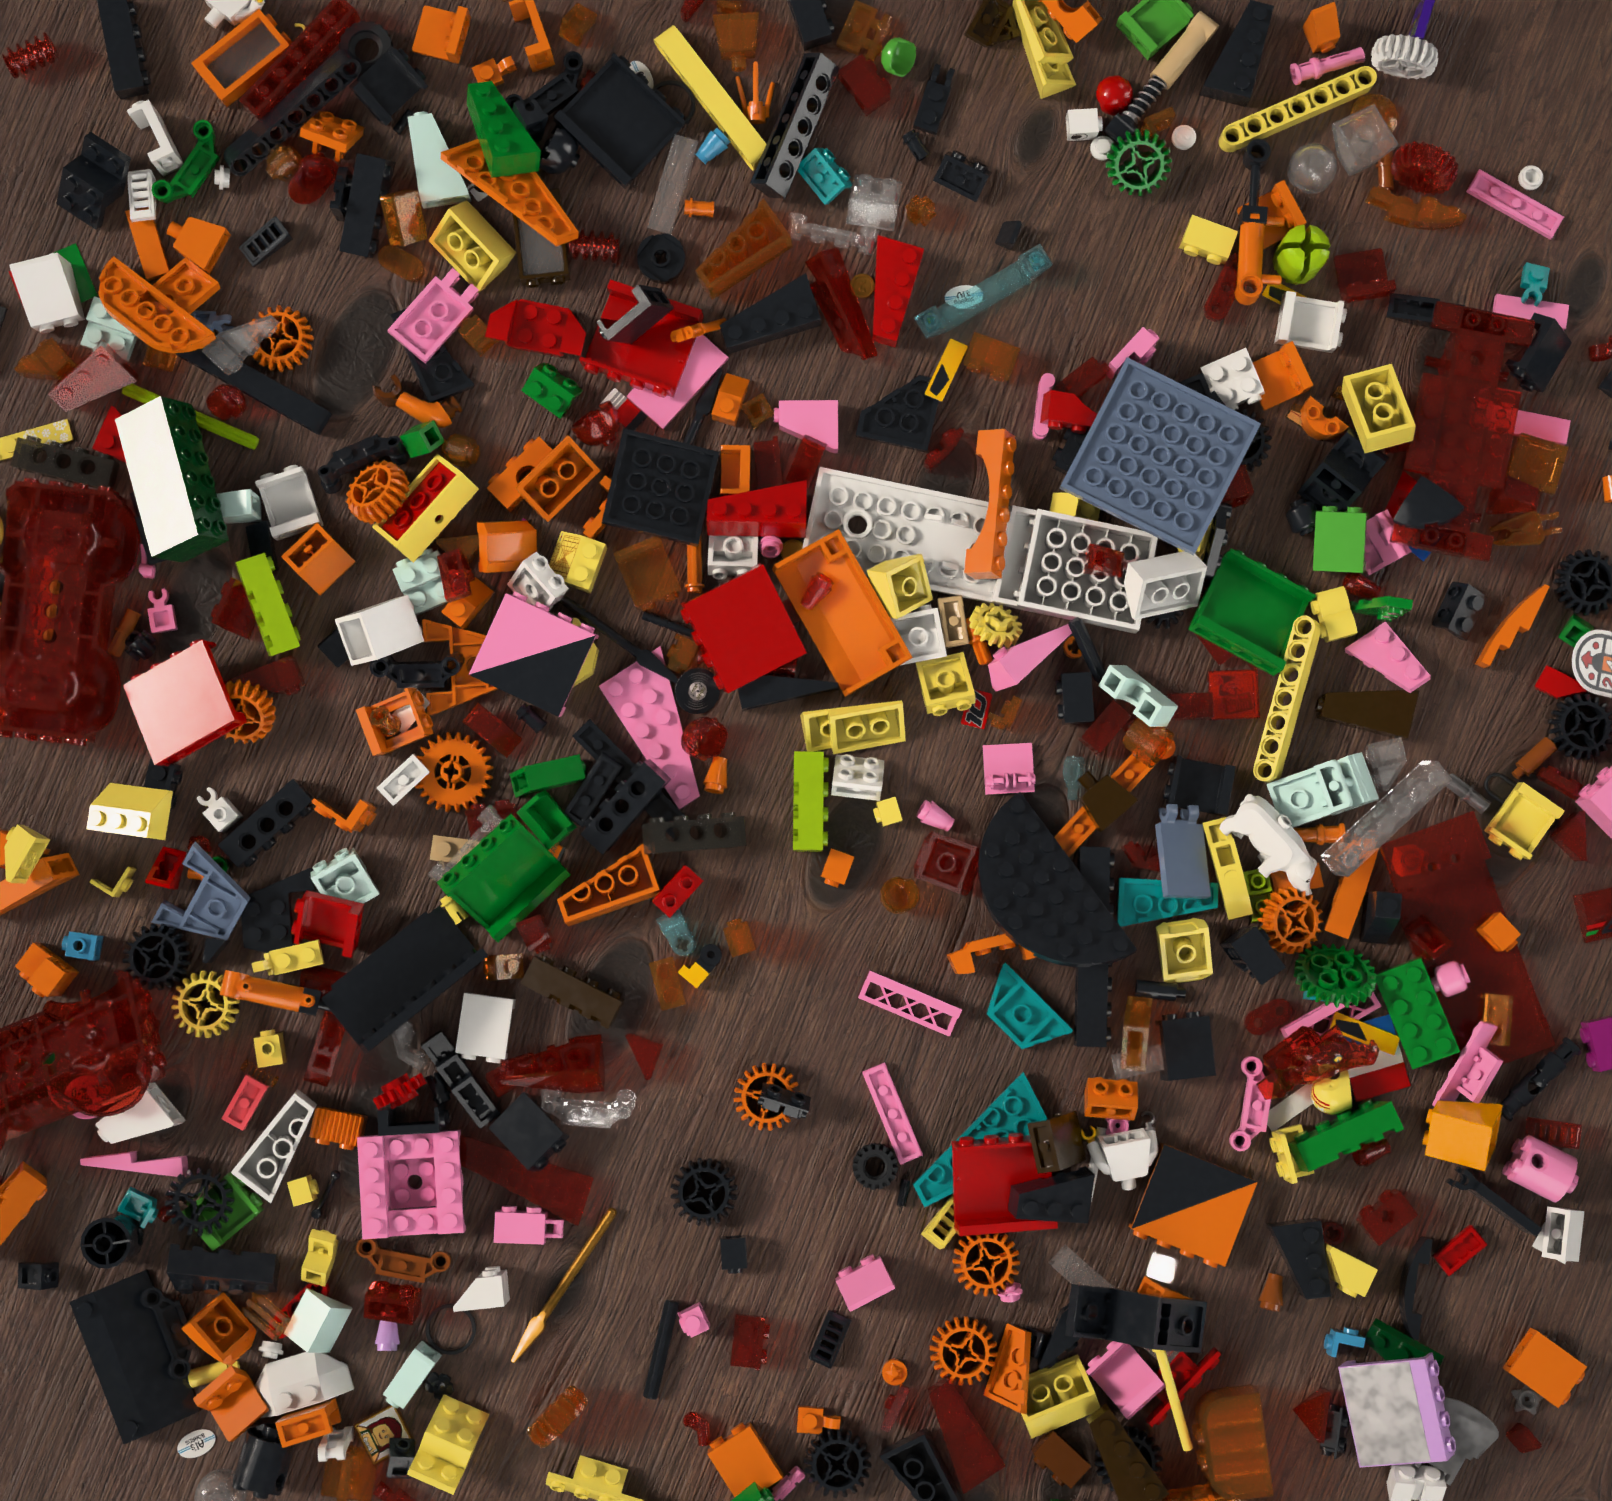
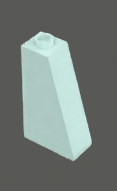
(436, 180)

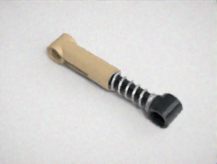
(1165, 74)

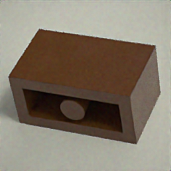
(1060, 1458)

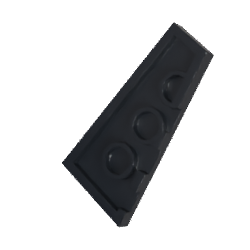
(440, 375)

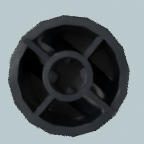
(111, 1240)
(262, 1462)

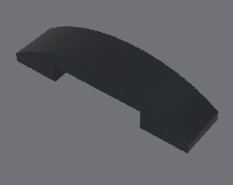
(1419, 1254)

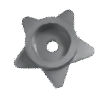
(1529, 1405)

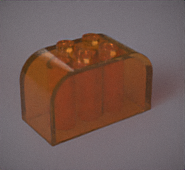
(1233, 1442)

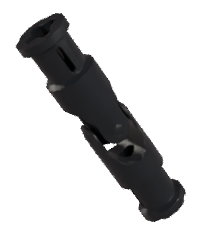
(1545, 1070)

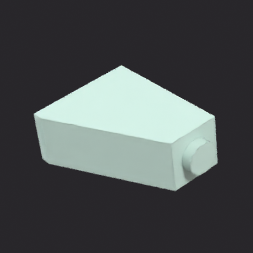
(240, 506)
(411, 1375)

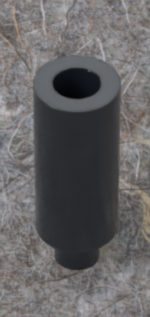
(1158, 990)

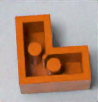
(45, 971)

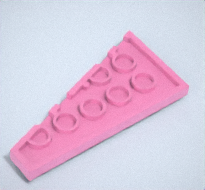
(652, 719)

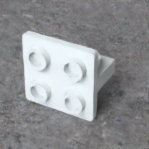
(857, 777)

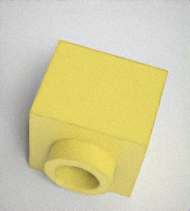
(887, 812)
(303, 1190)

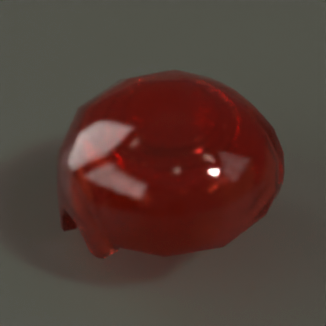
(226, 402)

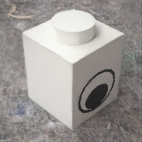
(1083, 124)

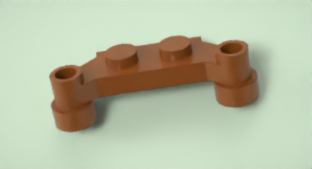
(402, 1264)

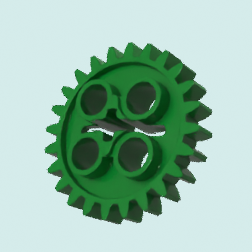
(1335, 975)

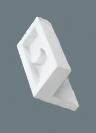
(403, 779)

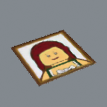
(377, 1429)

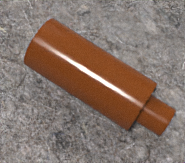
(1534, 758)

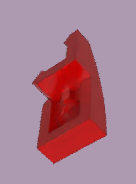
(1558, 684)

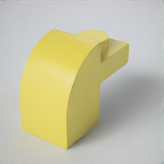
(320, 1257)

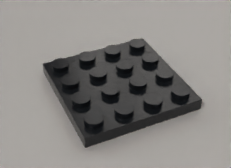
(660, 487)

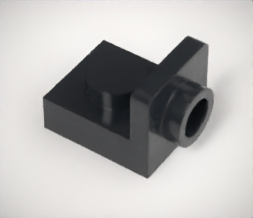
(38, 1275)
(400, 1457)

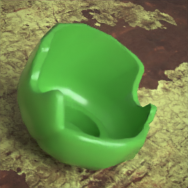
(898, 56)

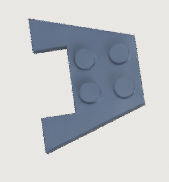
(214, 906)

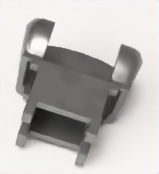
(1471, 1433)

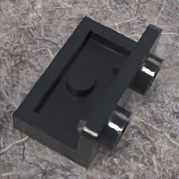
(1460, 610)

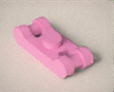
(1045, 384)

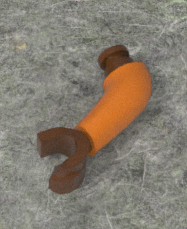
(418, 408)

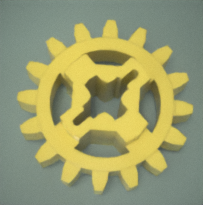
(995, 625)

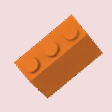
(557, 479)

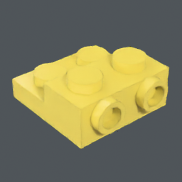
(946, 684)

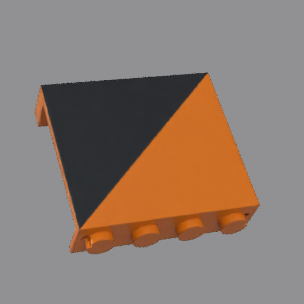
(1193, 1206)

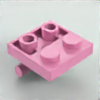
(1378, 549)

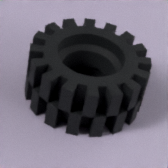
(881, 1180)

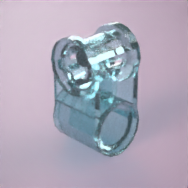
(676, 929)

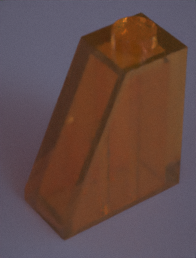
(1136, 1033)

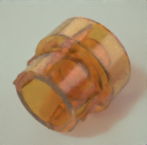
(1147, 742)

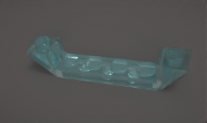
(985, 294)

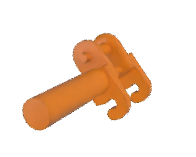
(695, 330)

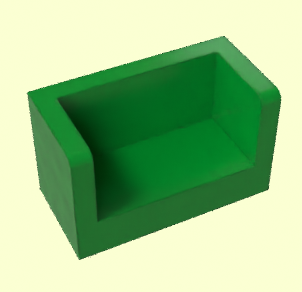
(546, 820)

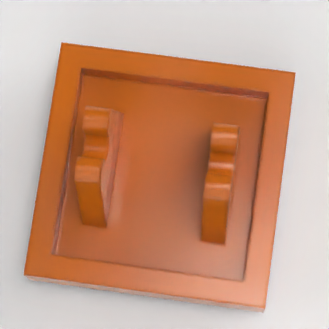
(331, 132)

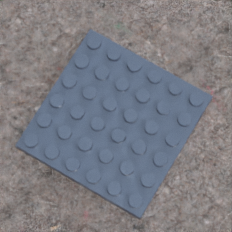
(1160, 456)

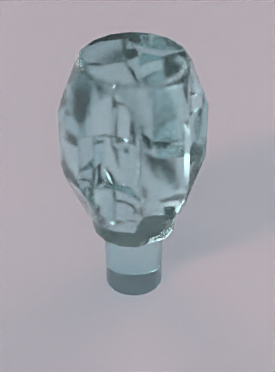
(1072, 770)

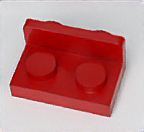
(677, 891)

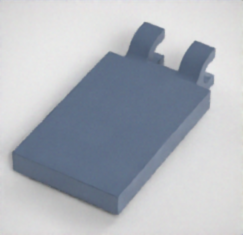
(1182, 853)

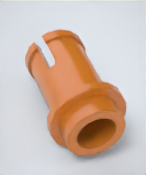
(699, 208)

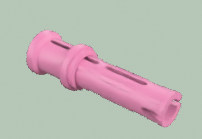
(1316, 67)

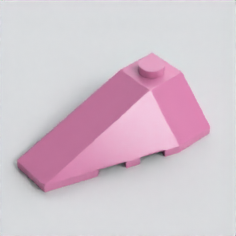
(1018, 661)

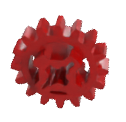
(399, 1091)

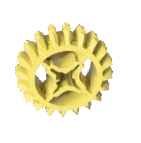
(208, 993)

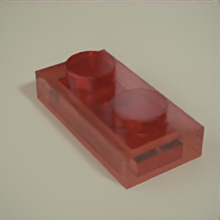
(806, 460)

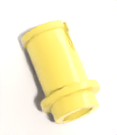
(452, 908)

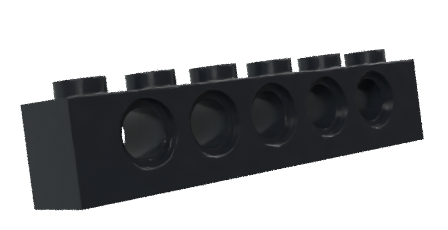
(795, 125)

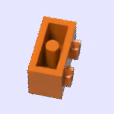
(1111, 1098)

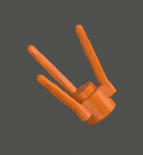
(755, 112)

